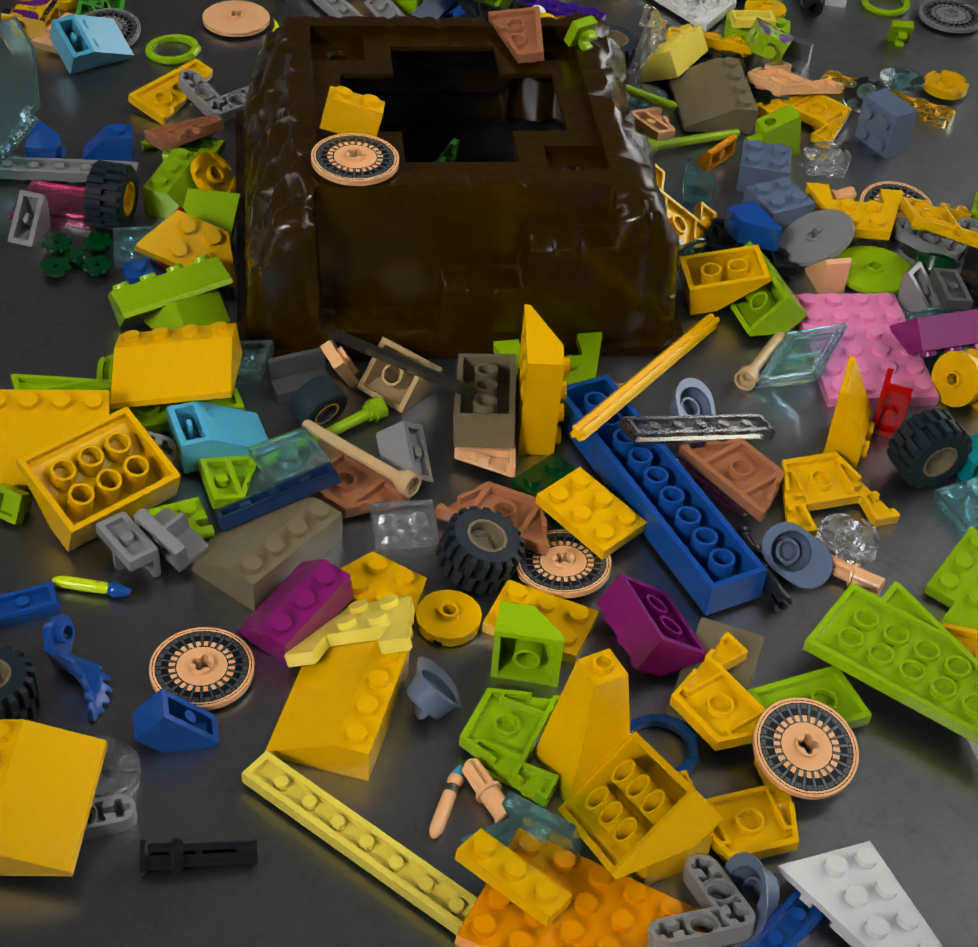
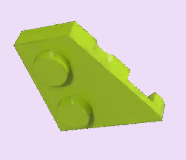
(226, 478)

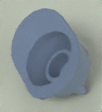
(692, 398)
(796, 555)
(432, 690)
(756, 886)

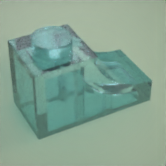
(699, 185)

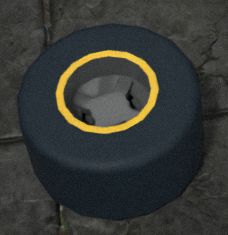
(318, 401)

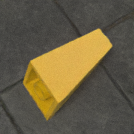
(586, 722)

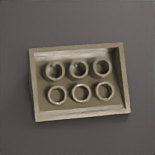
(714, 97)
(263, 552)

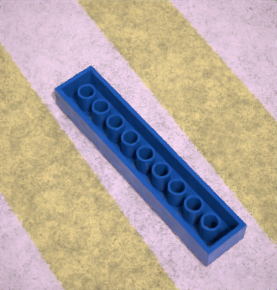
(680, 517)

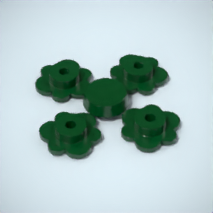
(78, 256)

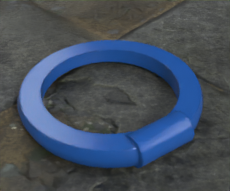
(692, 743)

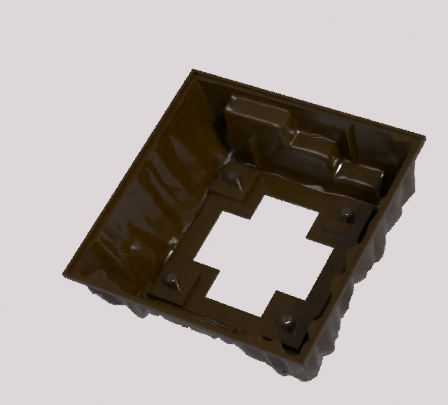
(450, 247)

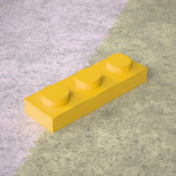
(513, 877)

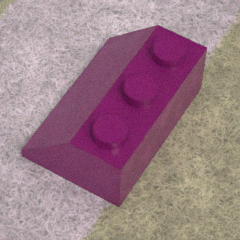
(938, 332)
(298, 607)
(650, 627)

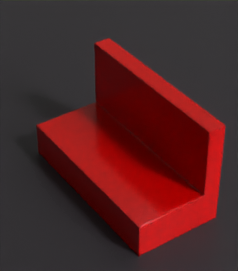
(891, 407)

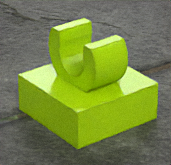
(900, 32)
(581, 33)
(13, 503)

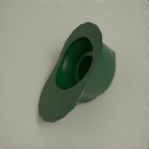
(932, 260)

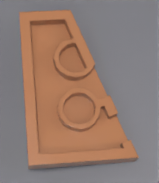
(520, 32)
(180, 133)

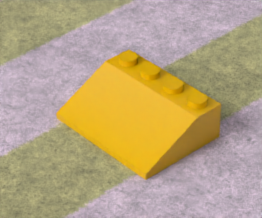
(175, 365)
(539, 386)
(39, 418)
(97, 475)
(341, 709)
(45, 796)
(638, 810)

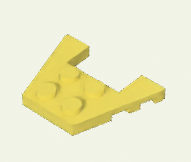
(361, 621)

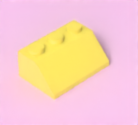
(675, 54)

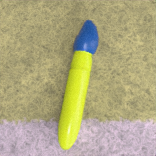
(89, 585)

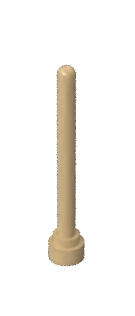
(748, 375)
(405, 481)

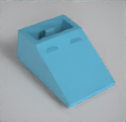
(88, 42)
(211, 431)

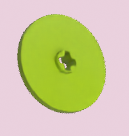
(874, 269)

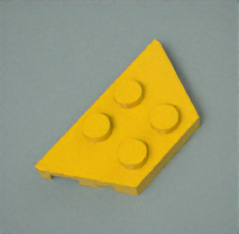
(185, 238)

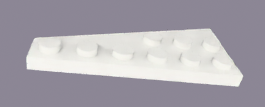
(700, 12)
(859, 897)

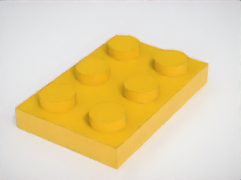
(591, 512)
(570, 618)

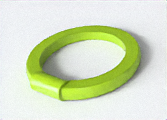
(888, 13)
(173, 60)

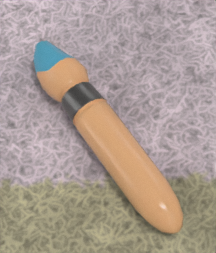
(446, 802)

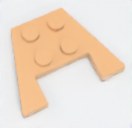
(782, 82)

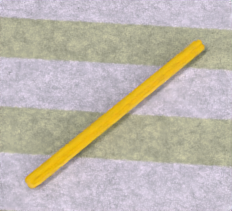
(643, 378)

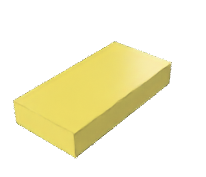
(746, 18)

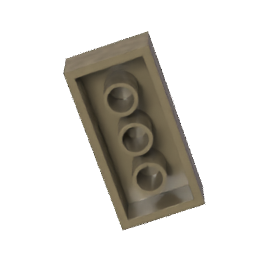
(491, 415)

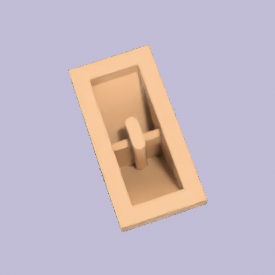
(829, 275)

